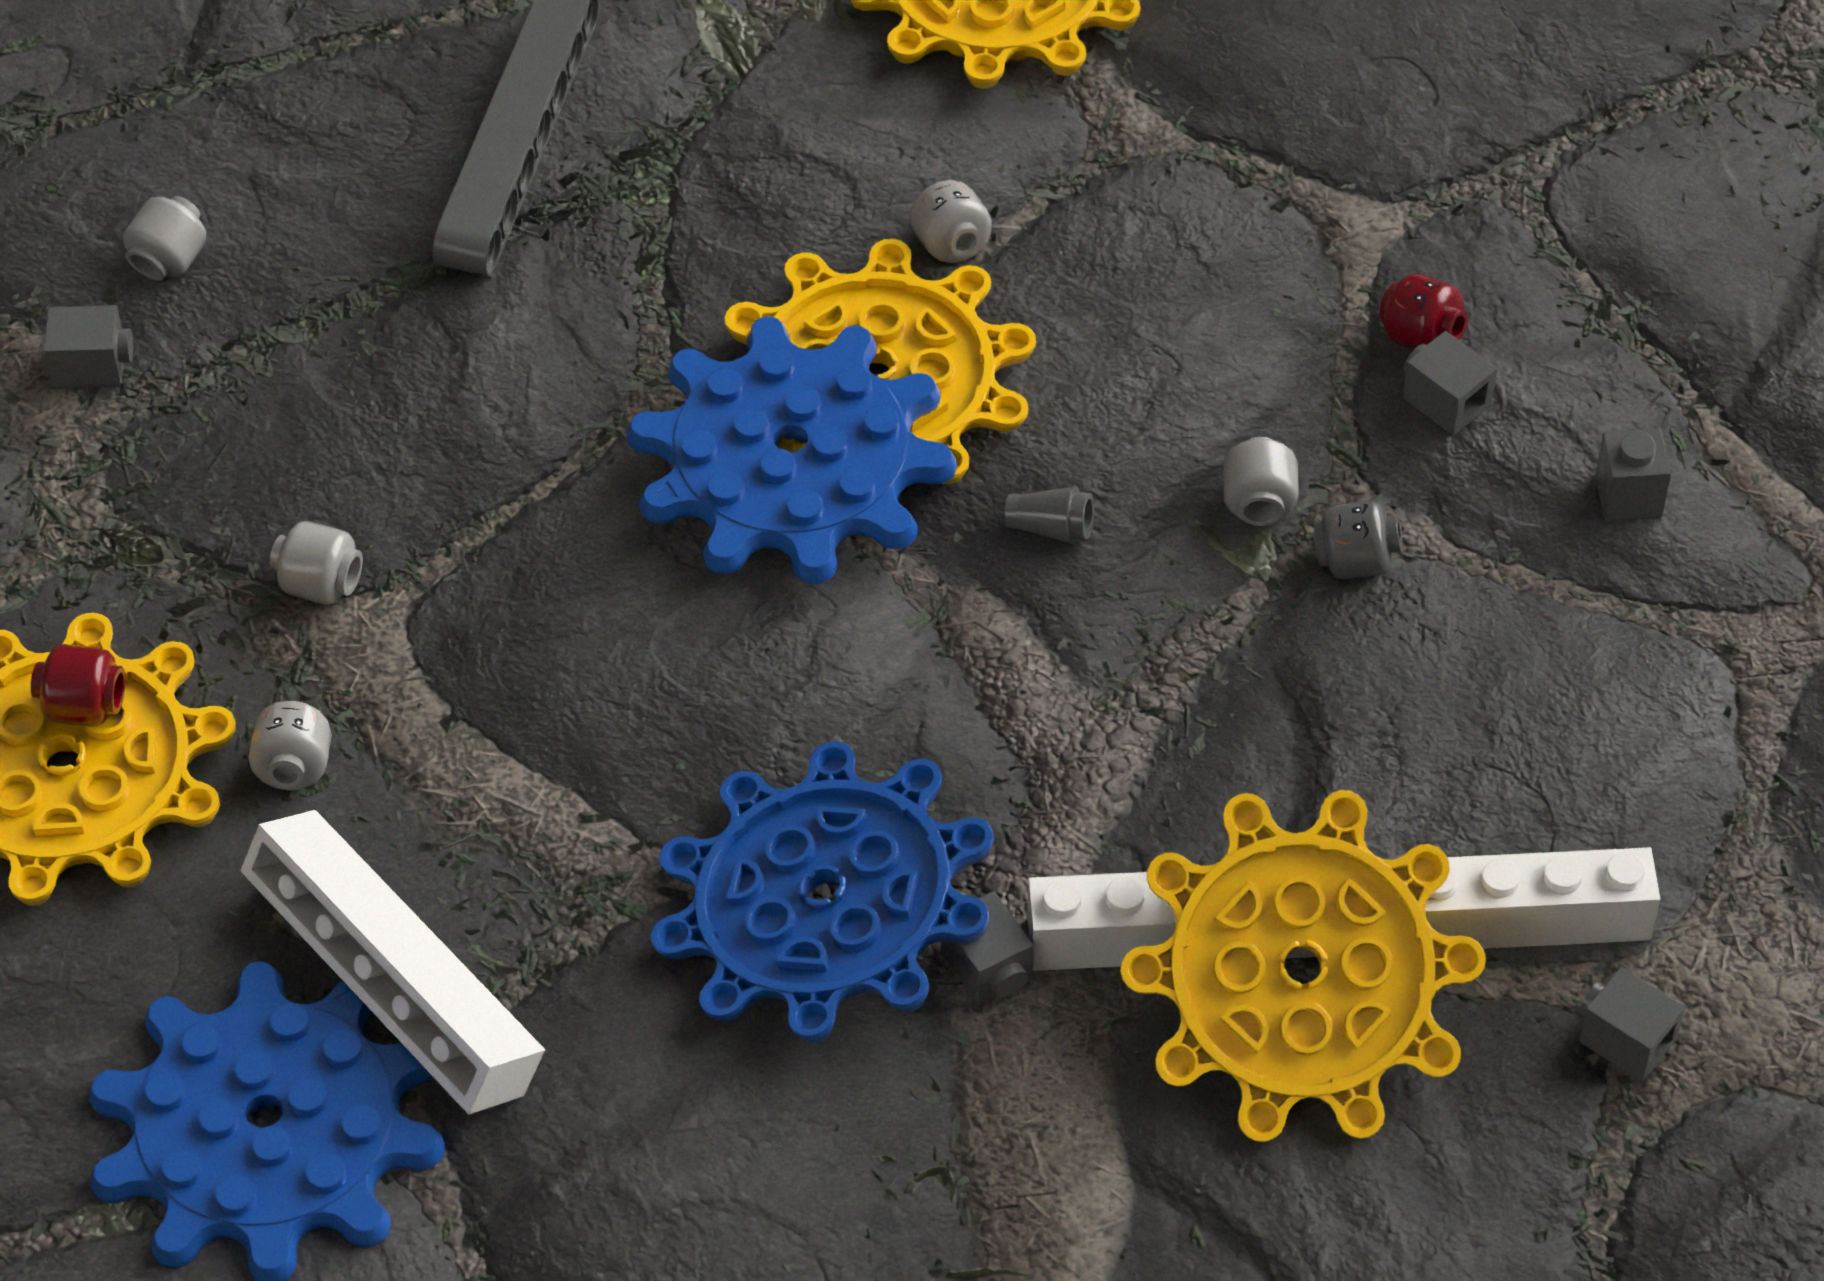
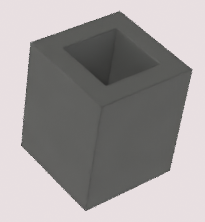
(86, 346)
(1448, 382)
(1632, 474)
(998, 960)
(1630, 1022)

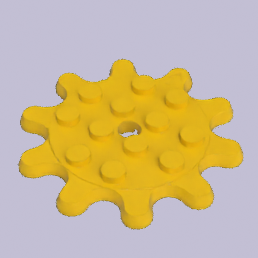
(1000, 31)
(915, 329)
(126, 770)
(1372, 950)

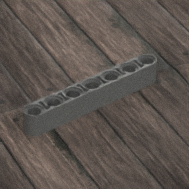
(513, 135)

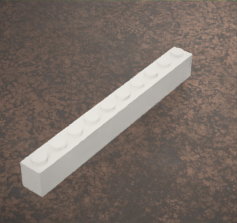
(1487, 898)

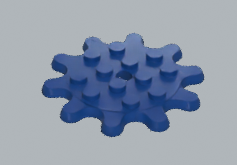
(799, 500)
(833, 830)
(276, 1180)

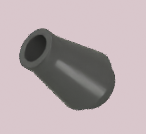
(1054, 513)

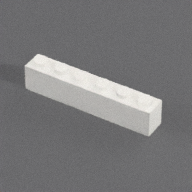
(392, 961)

